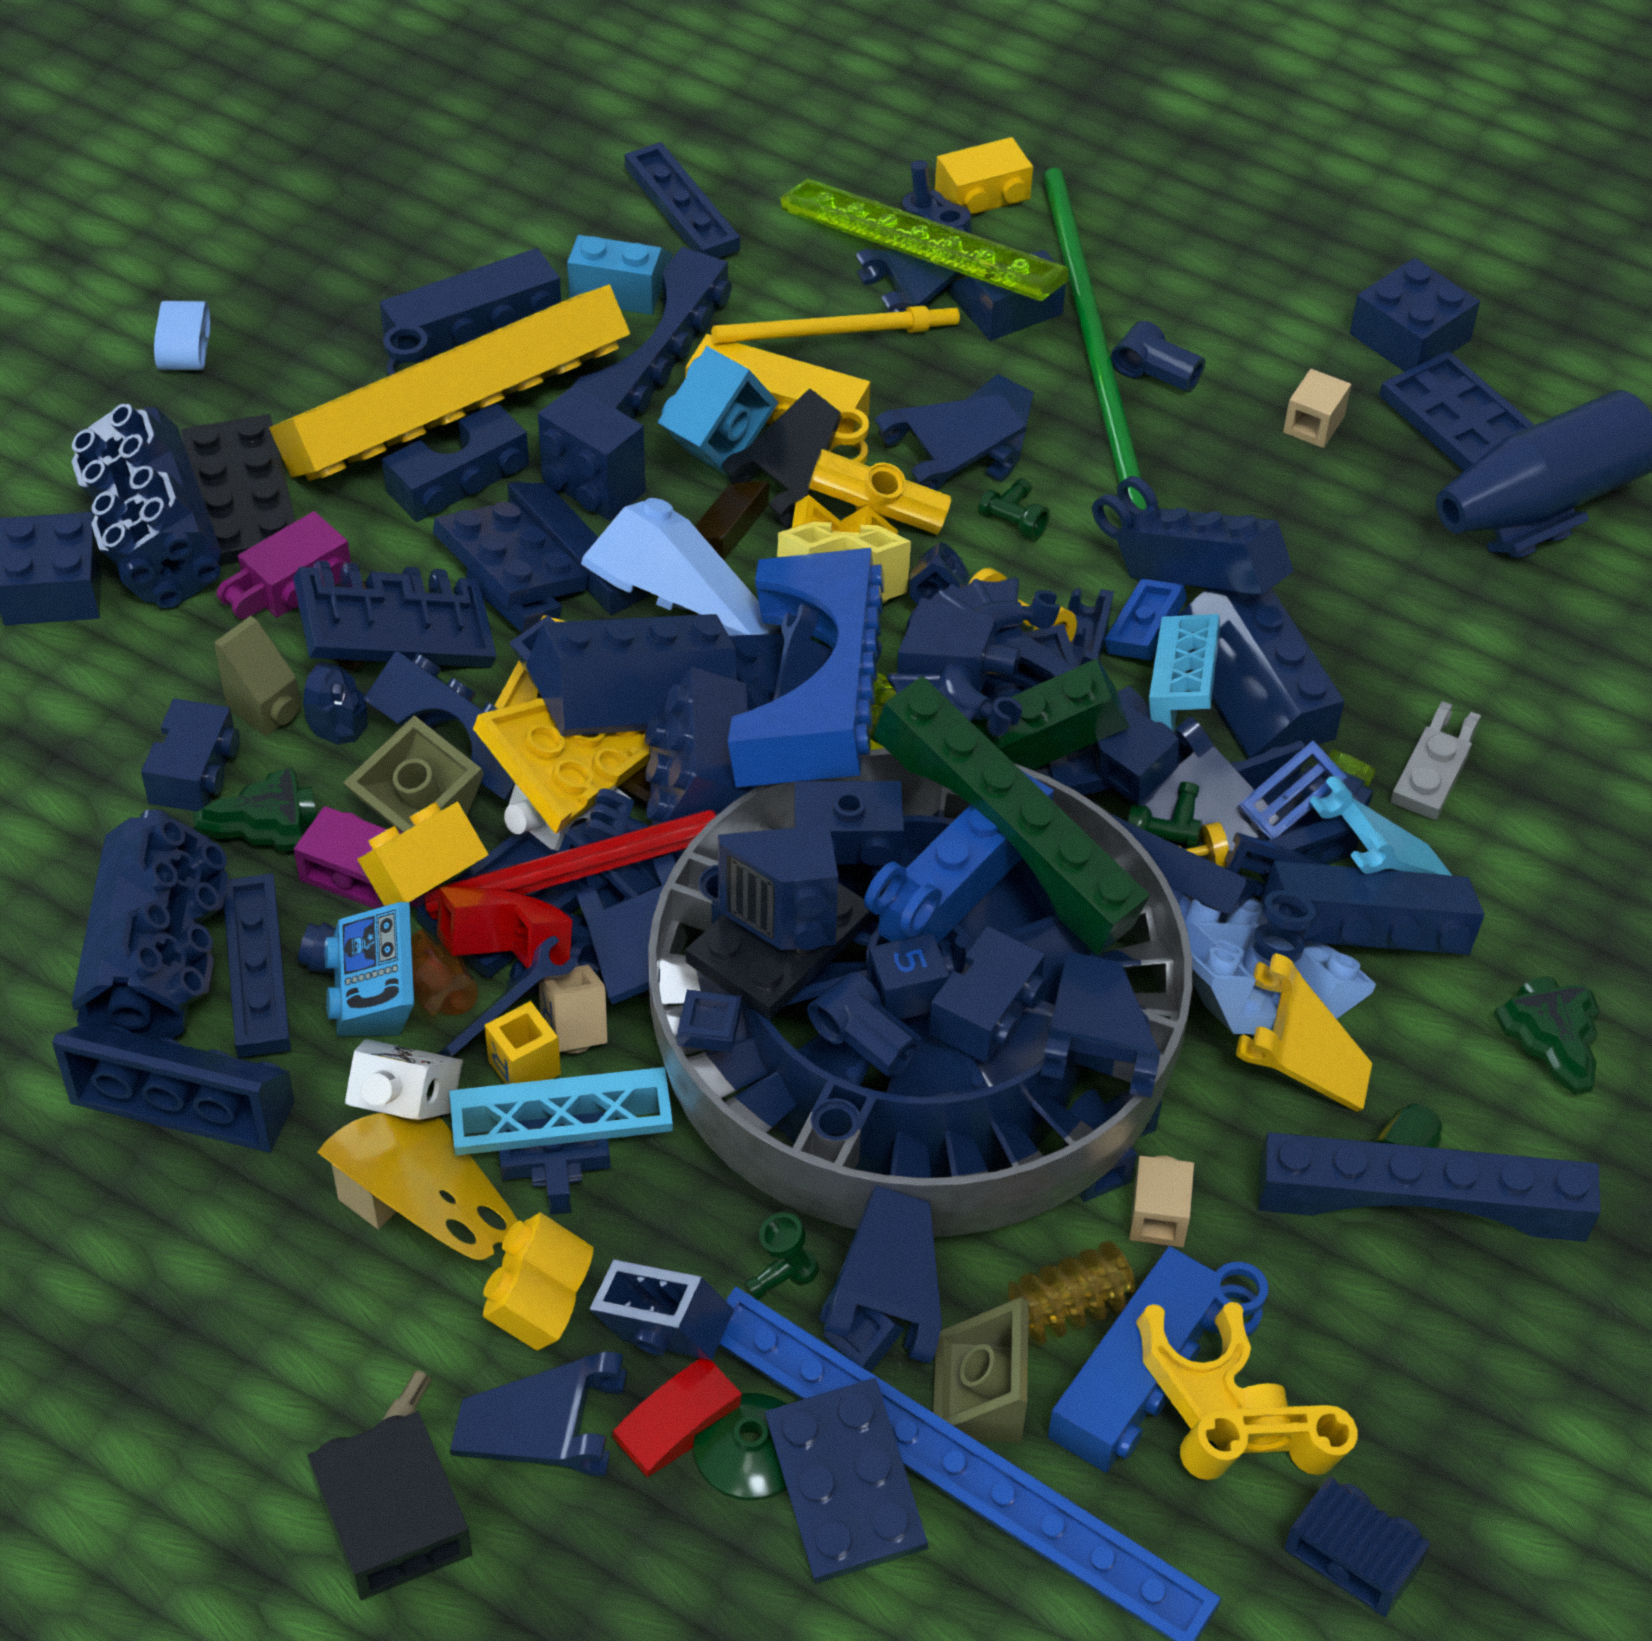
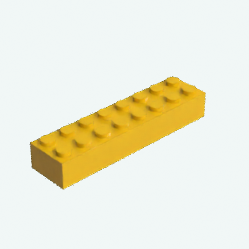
(441, 386)

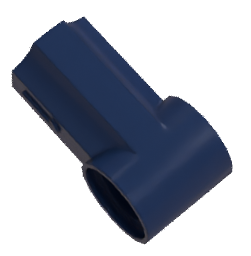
(1147, 351)
(855, 1014)

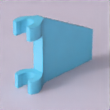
(1386, 842)

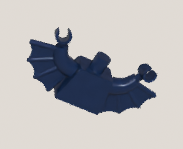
(956, 647)

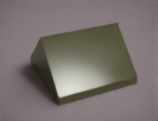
(414, 773)
(985, 1373)

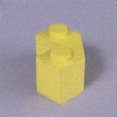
(886, 548)

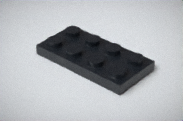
(240, 482)

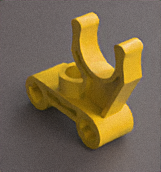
(1236, 1417)

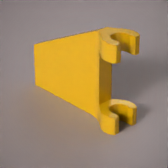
(1306, 1039)

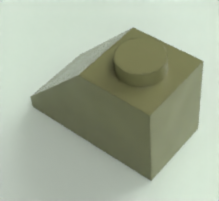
(256, 678)

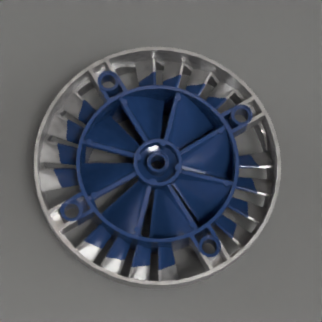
(948, 1114)

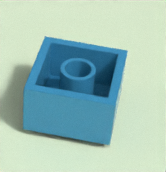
(717, 409)

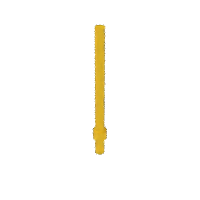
(913, 319)

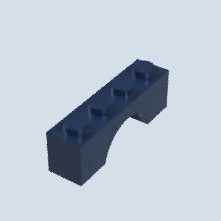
(413, 688)

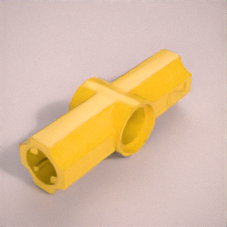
(860, 486)

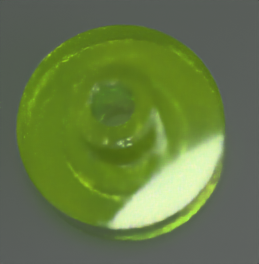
(1353, 766)

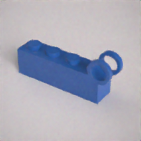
(944, 878)
(1114, 1389)

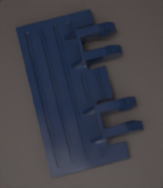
(393, 616)

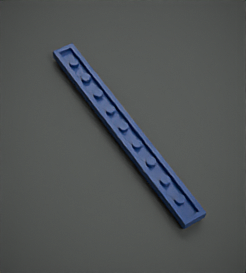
(981, 1479)

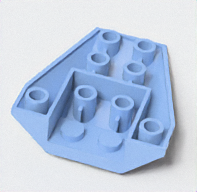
(1226, 965)

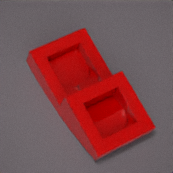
(676, 1412)

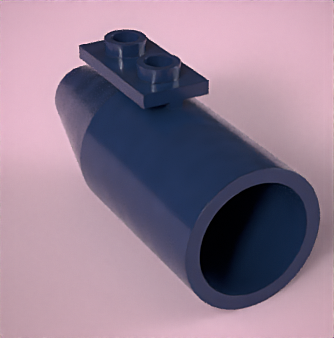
(1540, 474)

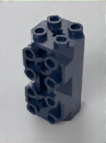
(147, 504)
(145, 926)

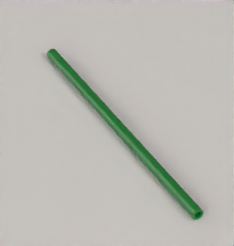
(1093, 332)

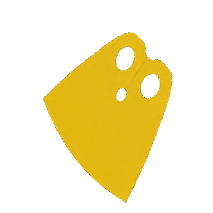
(406, 1168)

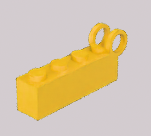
(790, 379)

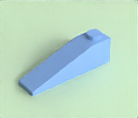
(671, 559)

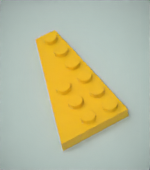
(555, 770)

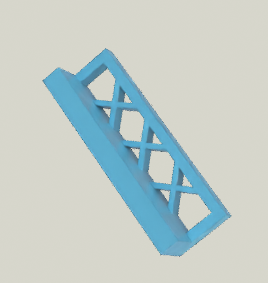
(1173, 660)
(614, 1093)

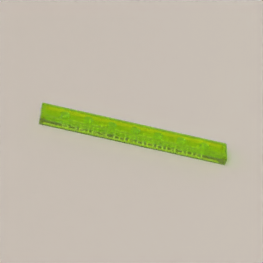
(926, 239)

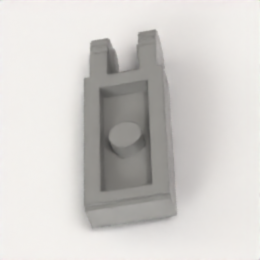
(1435, 765)

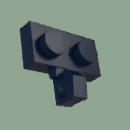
(556, 1164)

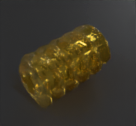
(1074, 1288)

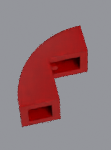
(500, 921)

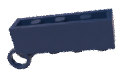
(466, 307)
(1194, 546)
(1367, 910)

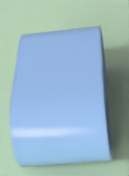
(182, 335)

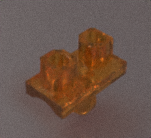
(440, 978)

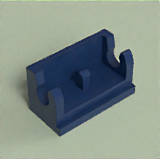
(1091, 625)

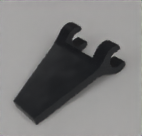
(788, 452)

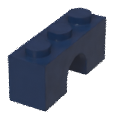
(430, 481)

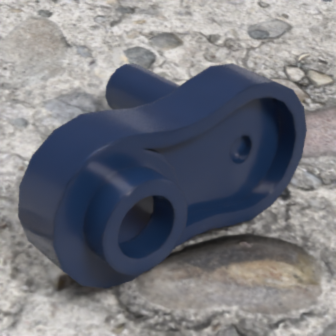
(931, 204)

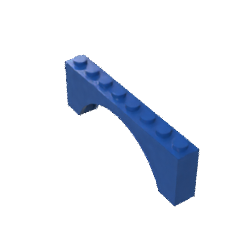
(827, 719)

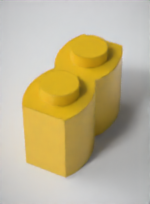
(537, 1281)

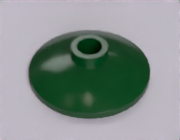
(738, 1466)

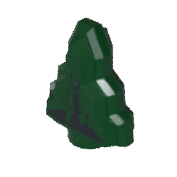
(262, 813)
(1556, 1027)

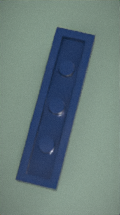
(682, 201)
(256, 966)

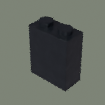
(389, 1504)

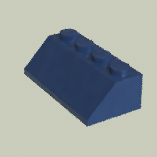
(621, 670)
(1266, 674)
(174, 1085)

